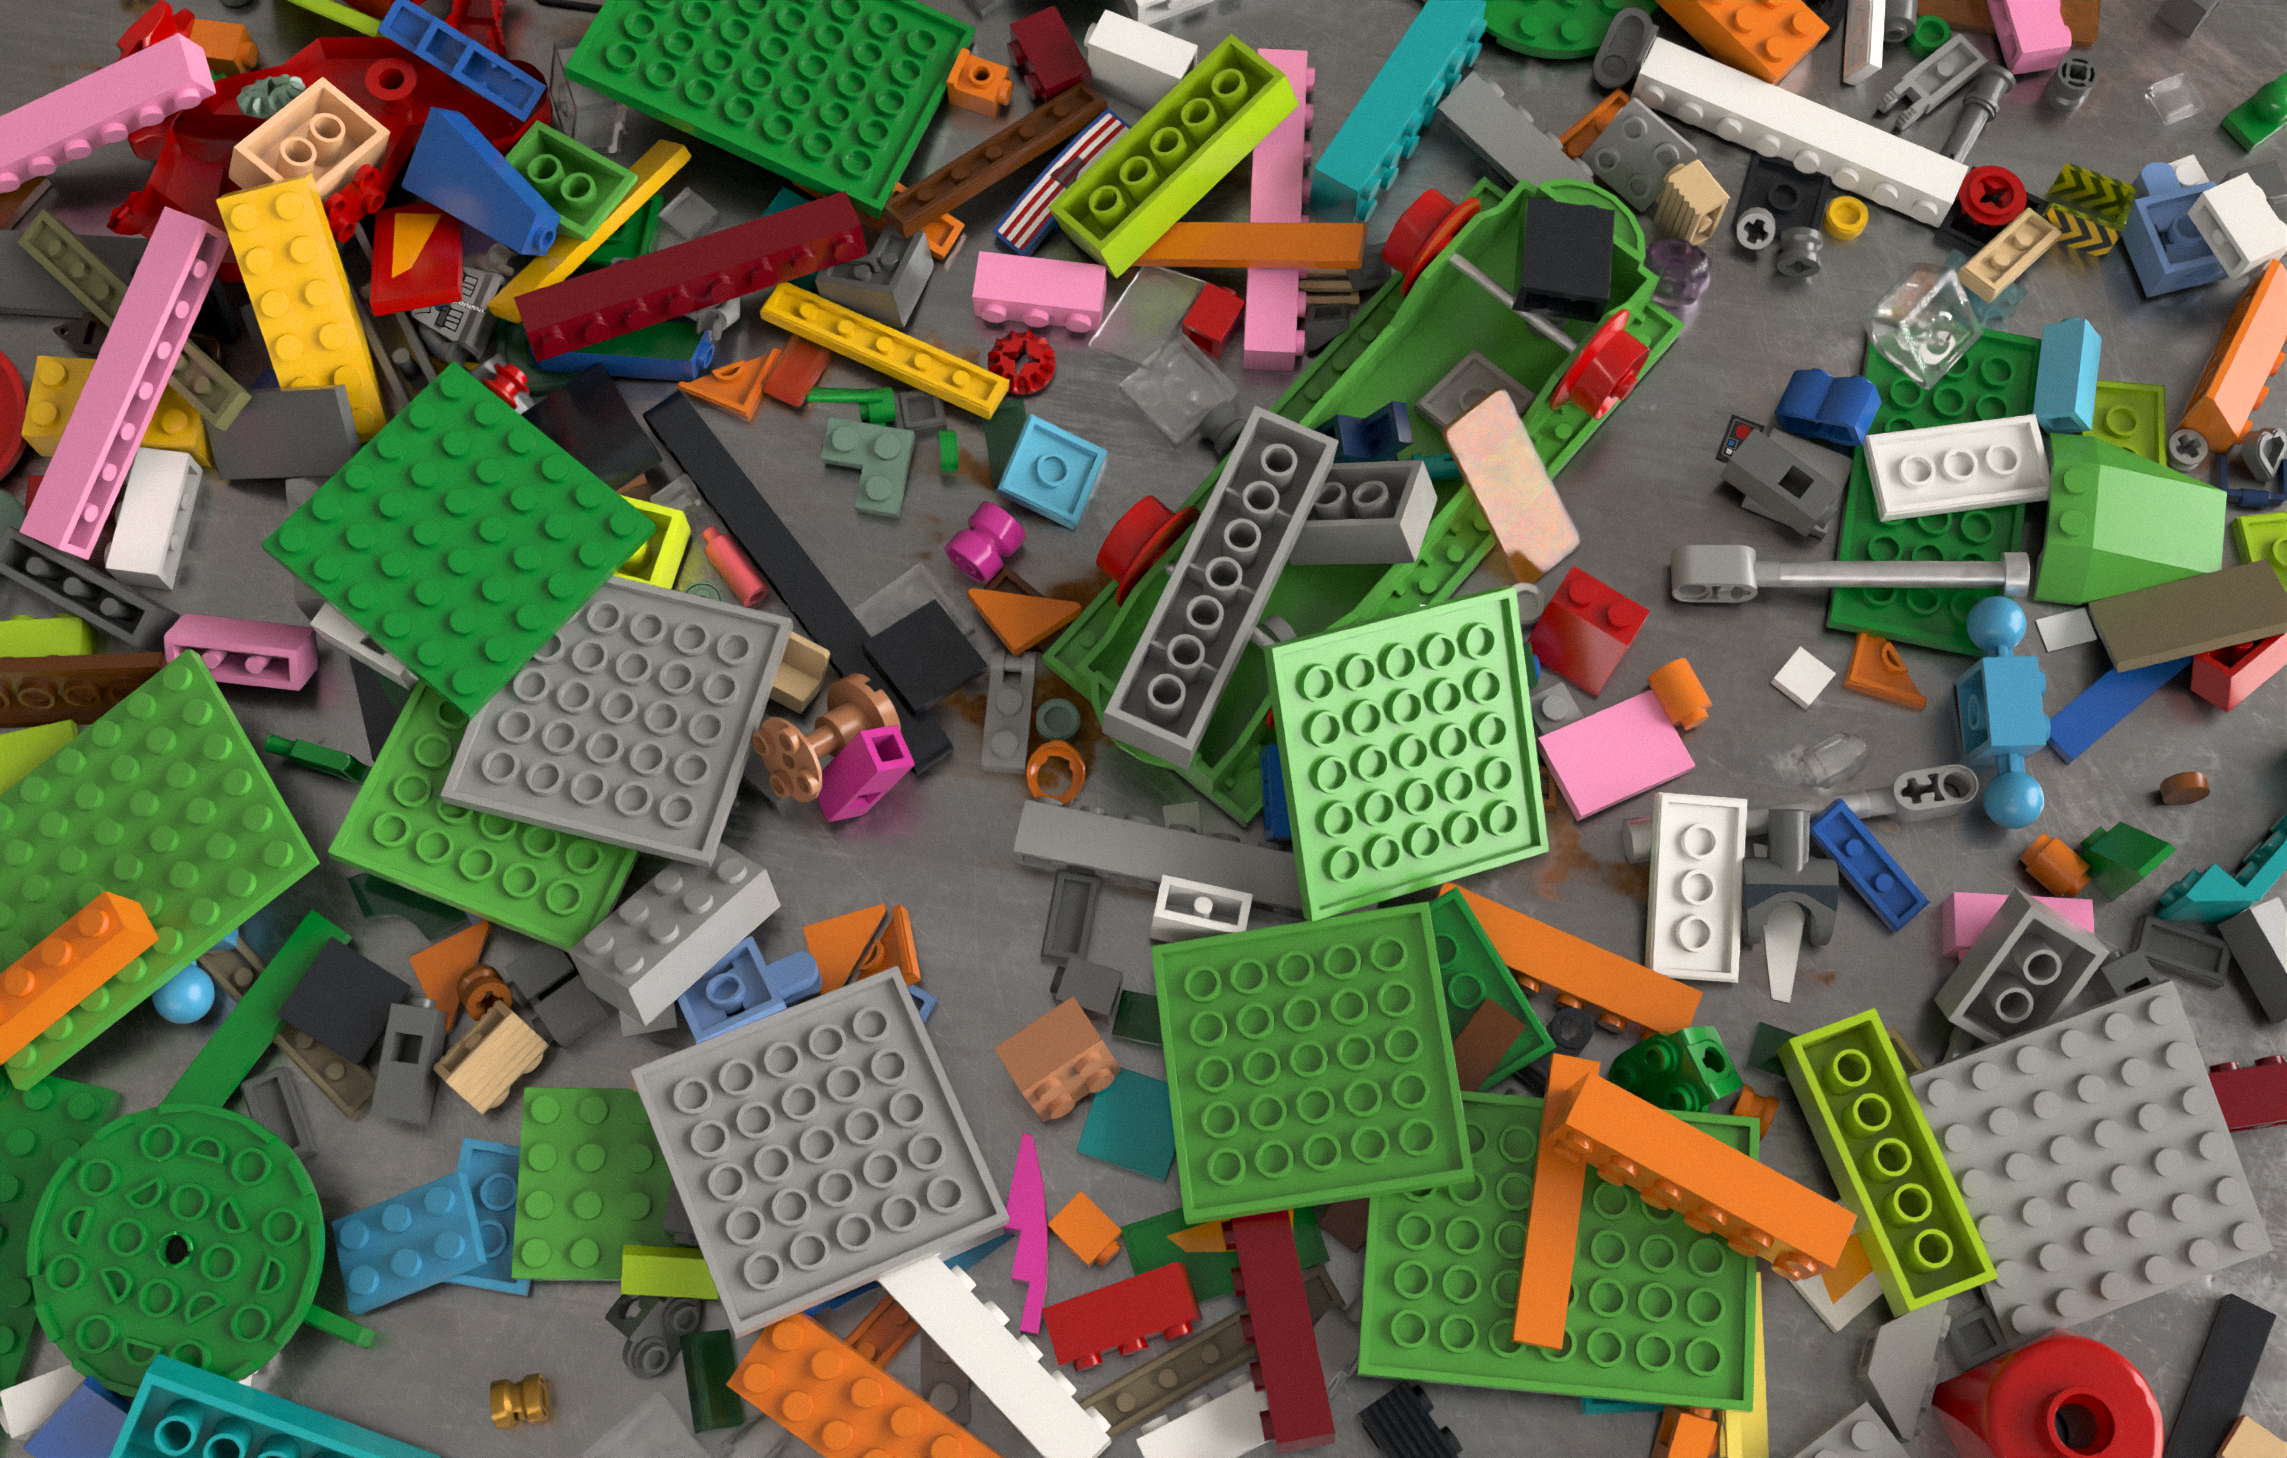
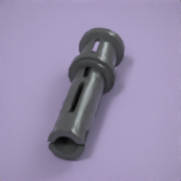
(1978, 108)

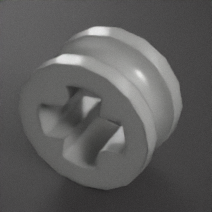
(1761, 240)
(2185, 462)

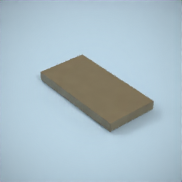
(2191, 615)

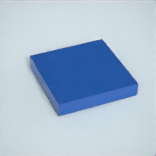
(82, 1424)

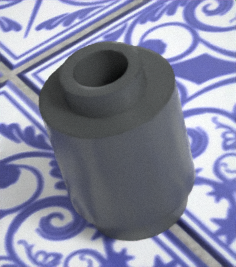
(1899, 19)

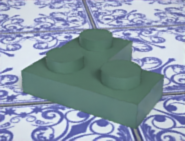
(880, 453)

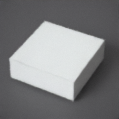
(1803, 678)

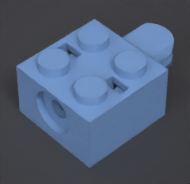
(2162, 236)
(746, 990)

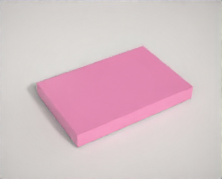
(1614, 754)

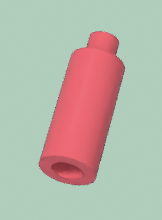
(734, 567)

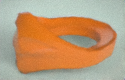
(1061, 749)

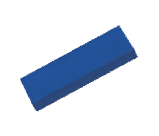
(1867, 865)

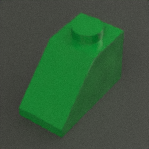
(2122, 857)

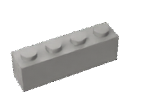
(1506, 135)

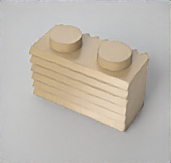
(1690, 203)
(491, 1058)

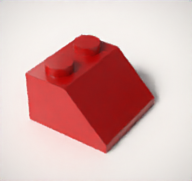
(1586, 631)

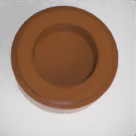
(2184, 788)

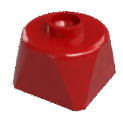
(2012, 1402)

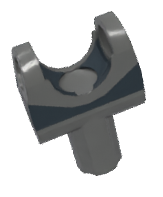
(1789, 877)

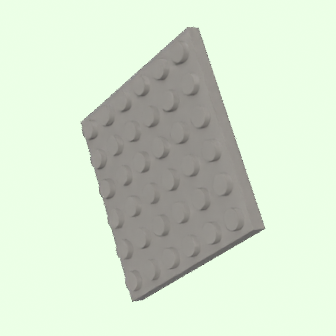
(628, 722)
(818, 1150)
(2092, 1161)

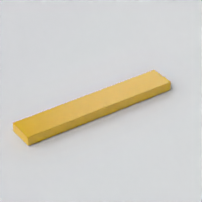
(568, 253)
(885, 349)

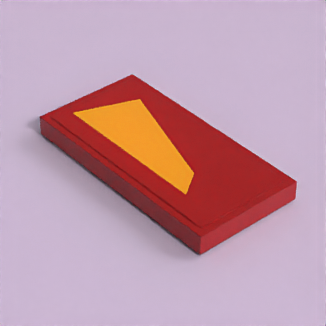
(416, 259)

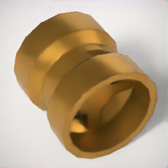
(517, 1401)

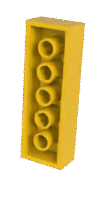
(303, 294)

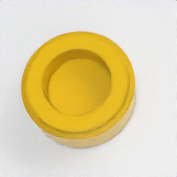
(1845, 217)

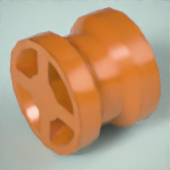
(1750, 1104)

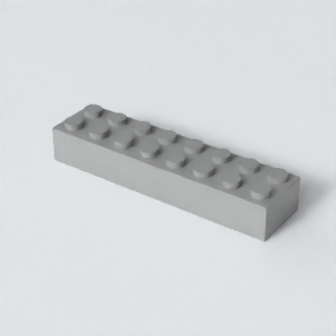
(1219, 588)

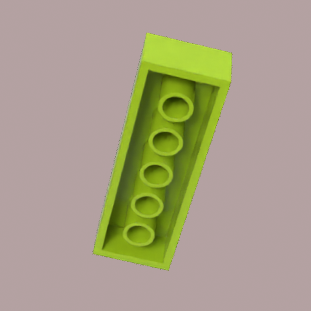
(1174, 155)
(1886, 1162)

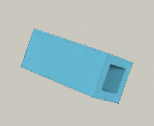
(2067, 376)

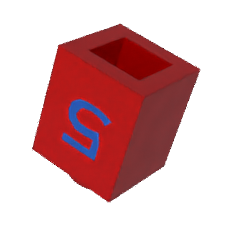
(1214, 319)

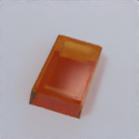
(796, 370)

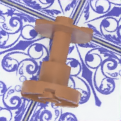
(794, 757)

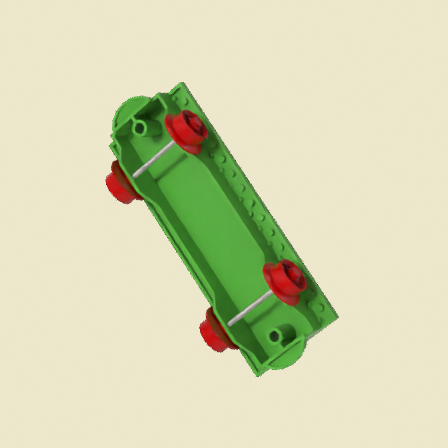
(1436, 308)

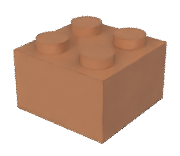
(1058, 1060)

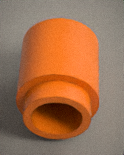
(2056, 866)

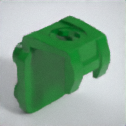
(1678, 1069)

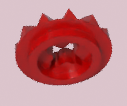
(1993, 181)
(1033, 375)

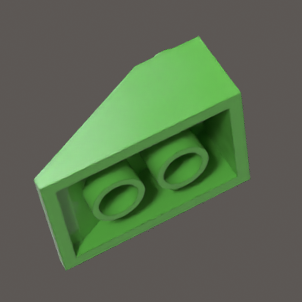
(571, 179)

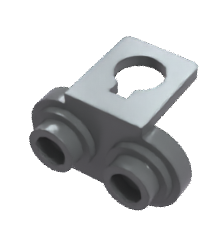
(1624, 48)
(654, 1331)

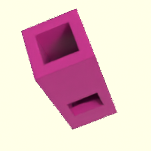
(863, 772)

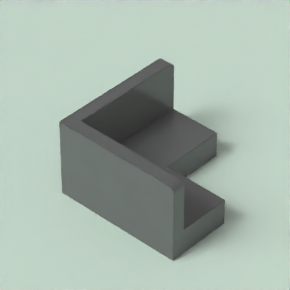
(882, 283)

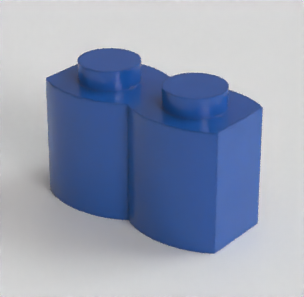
(1828, 407)

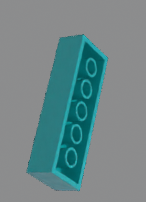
(1396, 109)
(205, 1415)

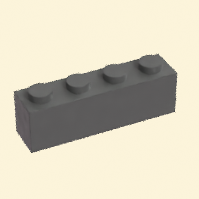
(85, 591)

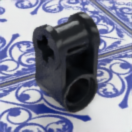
(1537, 1071)

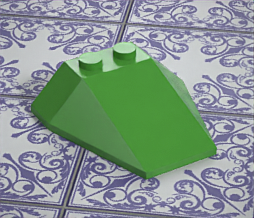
(2122, 523)

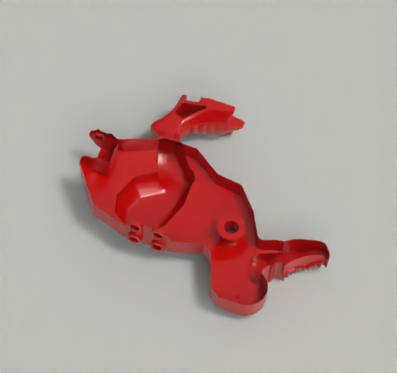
(198, 142)

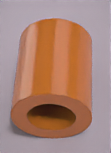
(1680, 694)

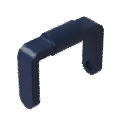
(2251, 497)

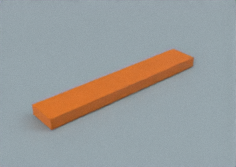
(1259, 245)
(1550, 1222)

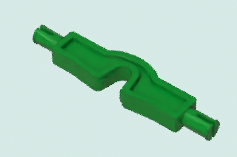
(319, 758)

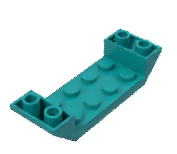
(2217, 896)

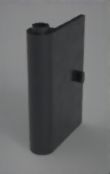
(596, 428)

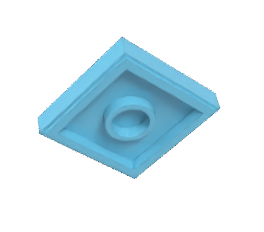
(1051, 471)

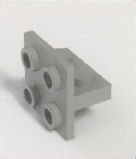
(1637, 153)

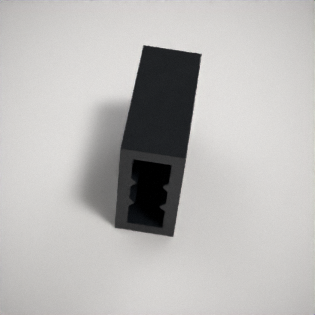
(1563, 260)

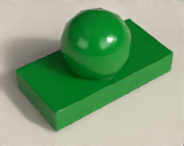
(2259, 115)

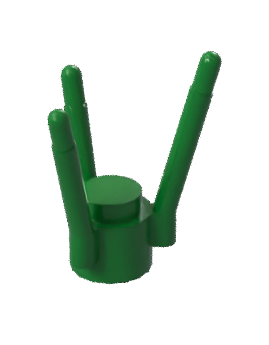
(874, 403)

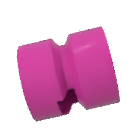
(980, 548)

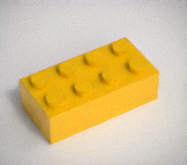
(56, 391)

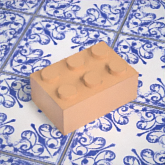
(312, 134)

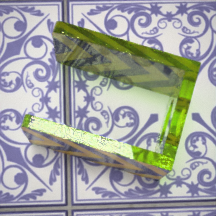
(2094, 193)

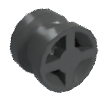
(1800, 252)
(1222, 427)

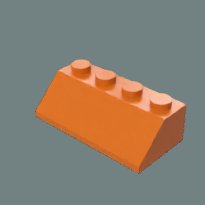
(2241, 363)

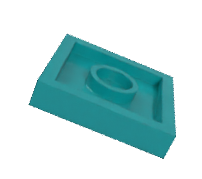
(1131, 1126)

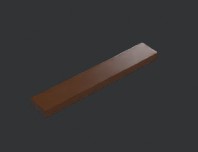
(993, 159)
(1476, 1055)

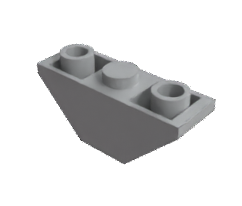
(1900, 1367)

